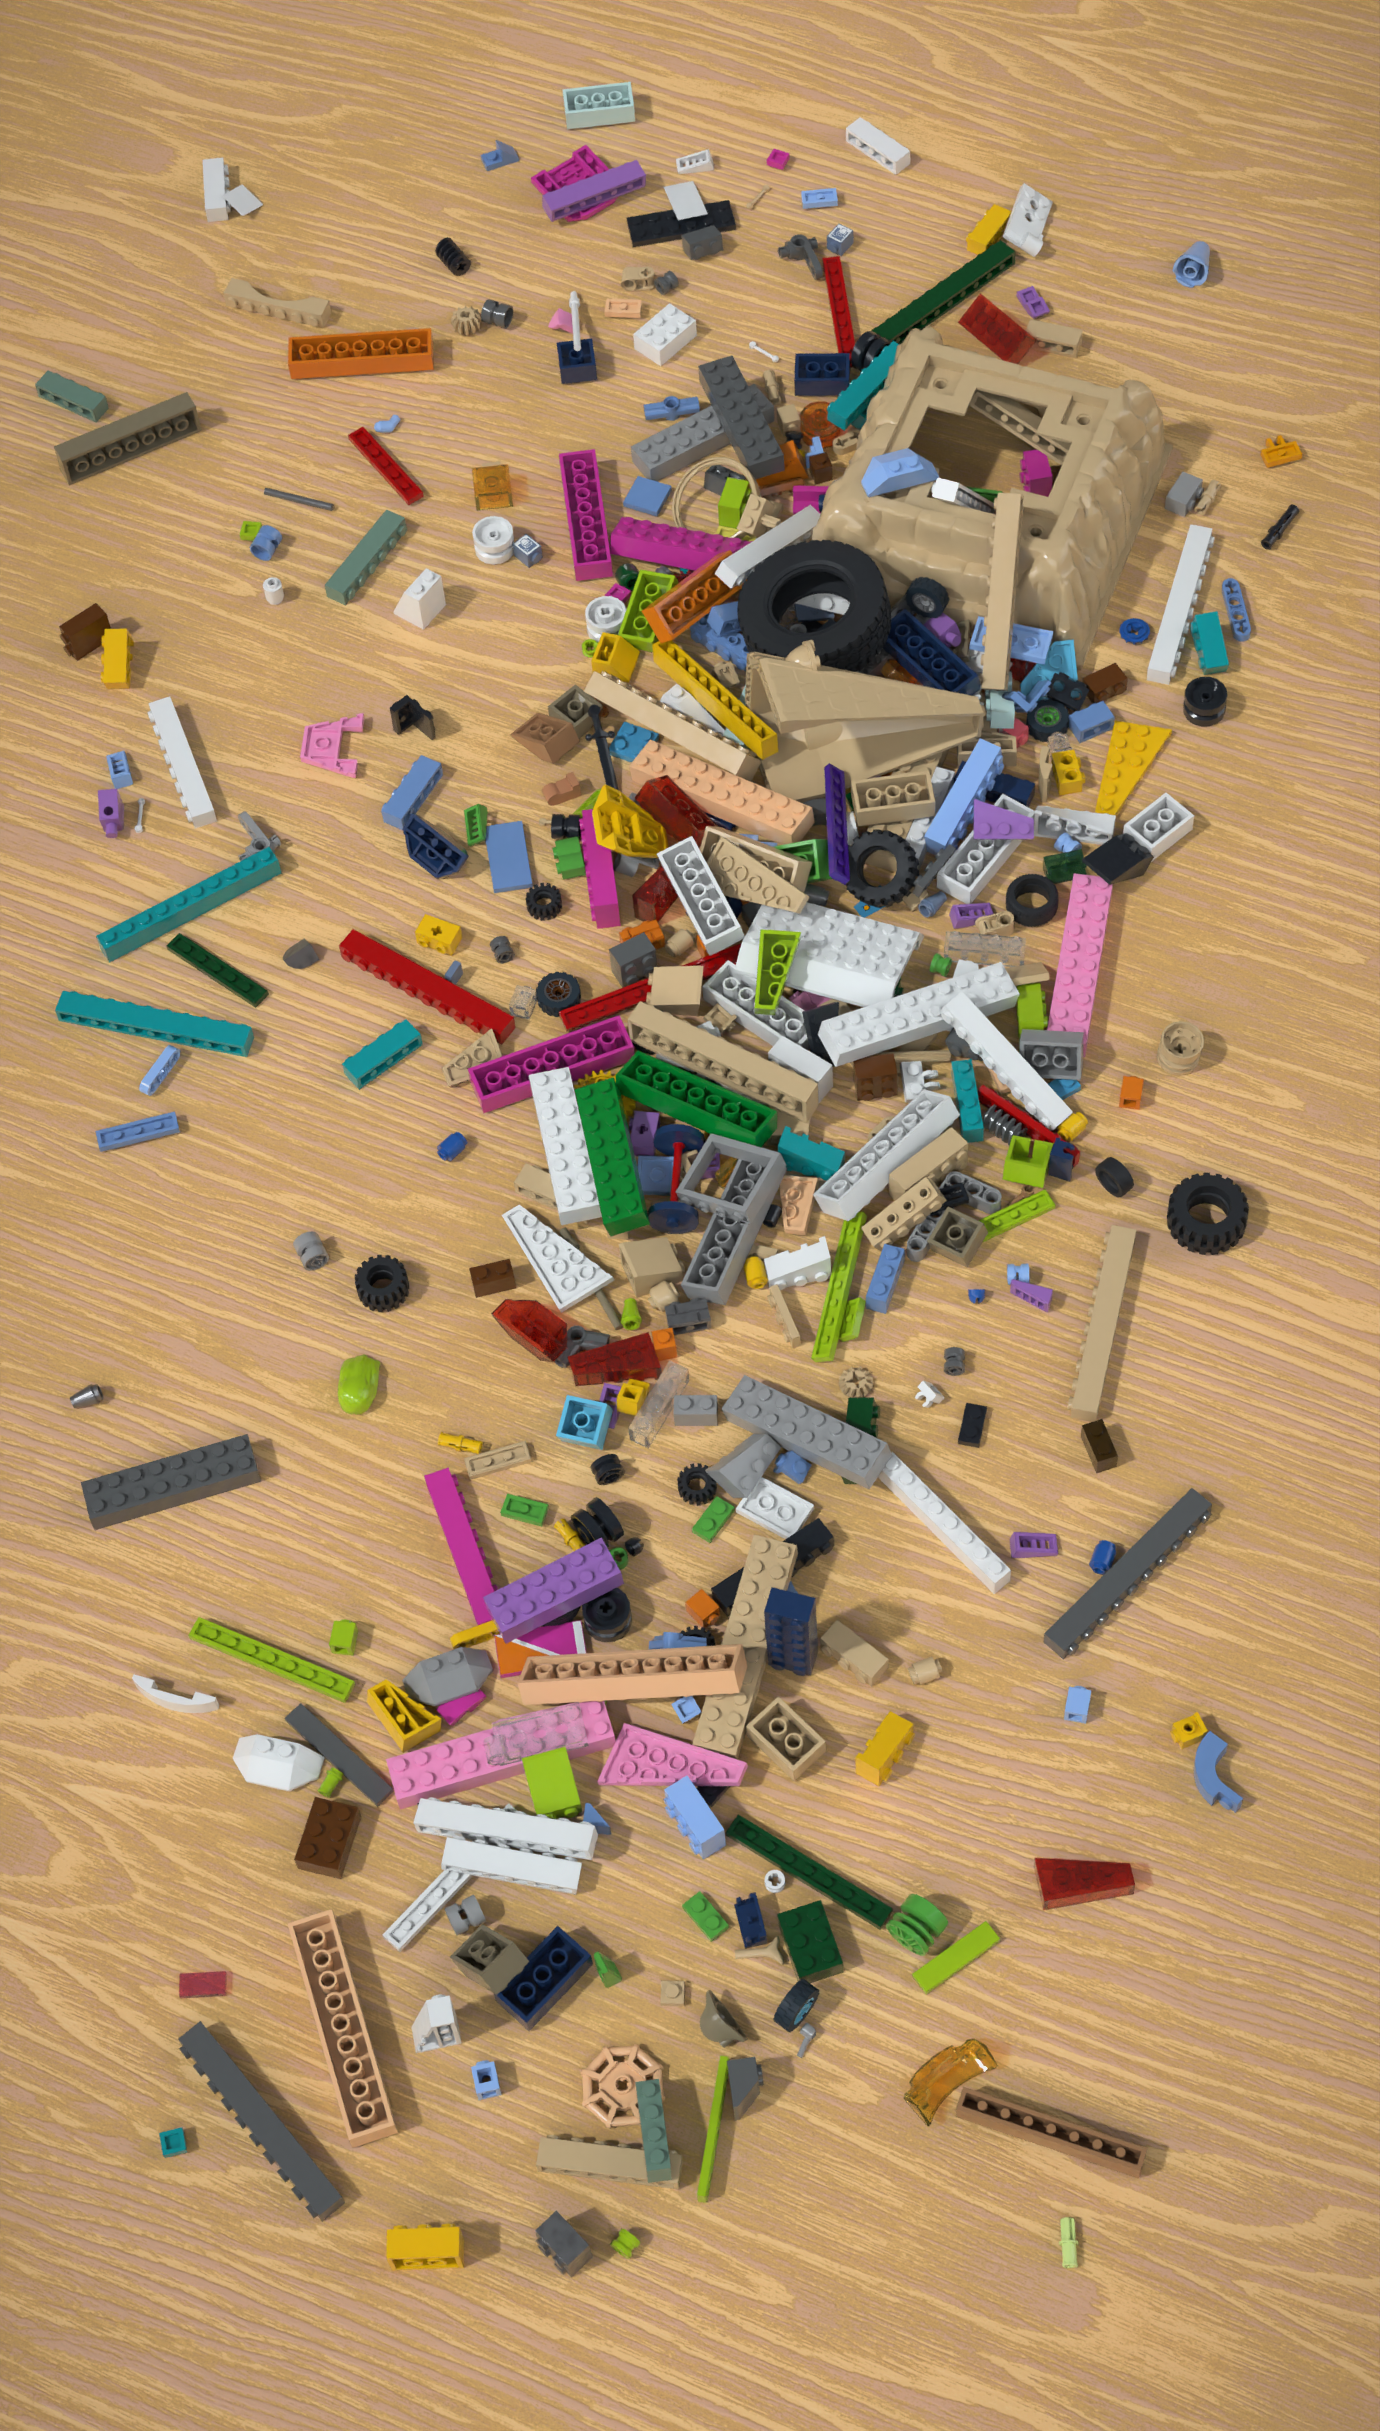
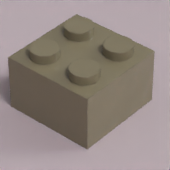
(957, 1236)

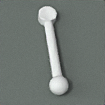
(752, 345)
(138, 828)

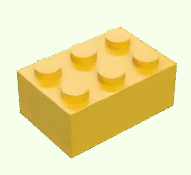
(425, 2247)

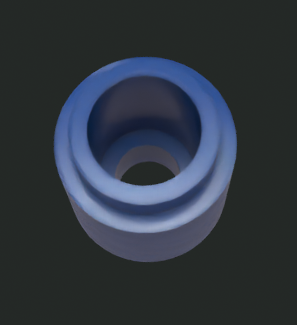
(451, 1146)
(1103, 1557)

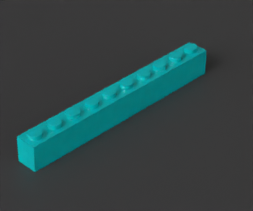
(188, 904)
(154, 1023)

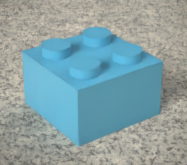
(584, 1422)

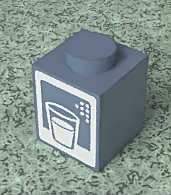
(840, 239)
(527, 550)

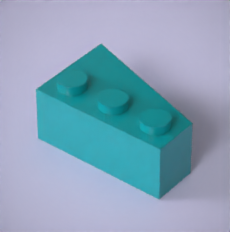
(809, 1157)

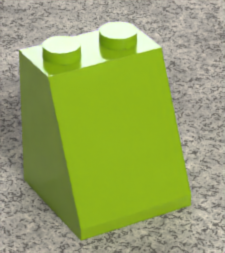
(552, 1784)

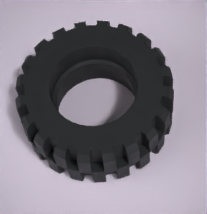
(904, 876)
(1207, 1190)

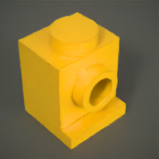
(1188, 1738)

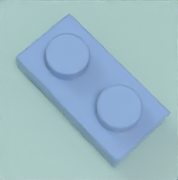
(819, 198)

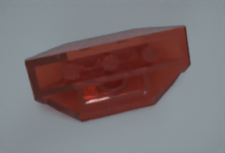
(533, 1327)

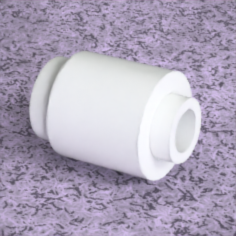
(273, 590)

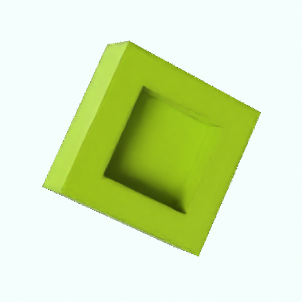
(249, 530)

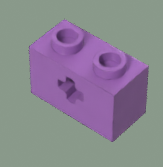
(643, 1130)

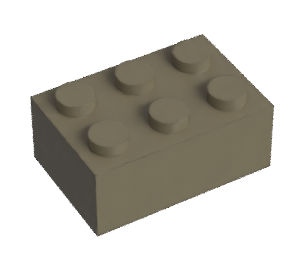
(489, 1959)

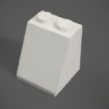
(422, 600)

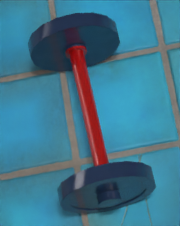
(671, 1215)

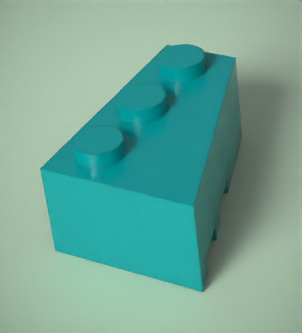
(1209, 643)

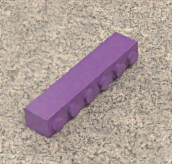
(593, 190)

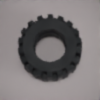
(378, 1269)

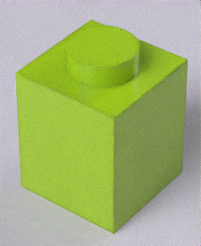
(343, 1637)

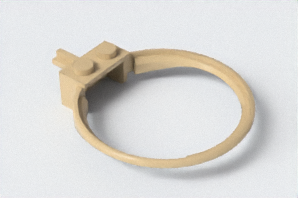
(757, 510)

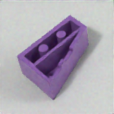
(1000, 824)

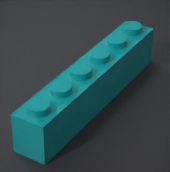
(862, 390)

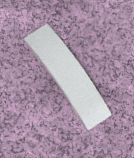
(199, 1704)

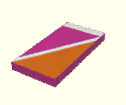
(542, 1641)

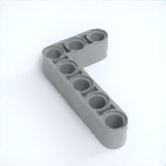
(980, 1201)

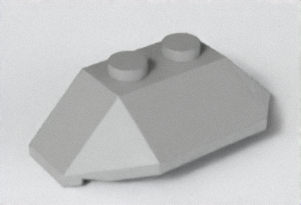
(448, 1676)

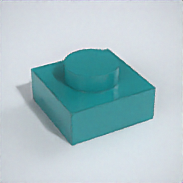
(173, 2142)

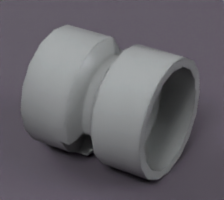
(311, 1251)
(472, 1910)

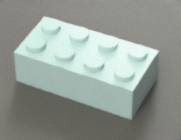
(598, 105)

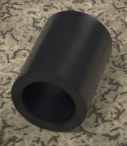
(772, 1216)

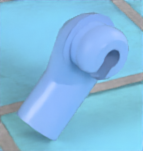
(387, 426)

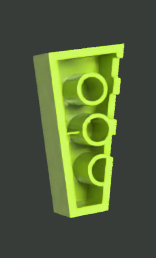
(775, 960)

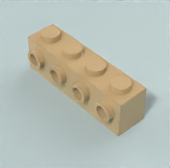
(904, 1214)

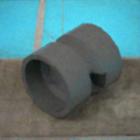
(498, 313)

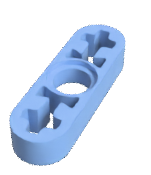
(159, 1070)

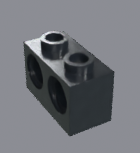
(1064, 697)

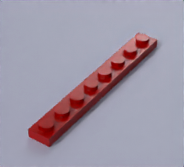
(839, 305)

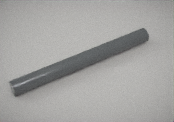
(299, 499)

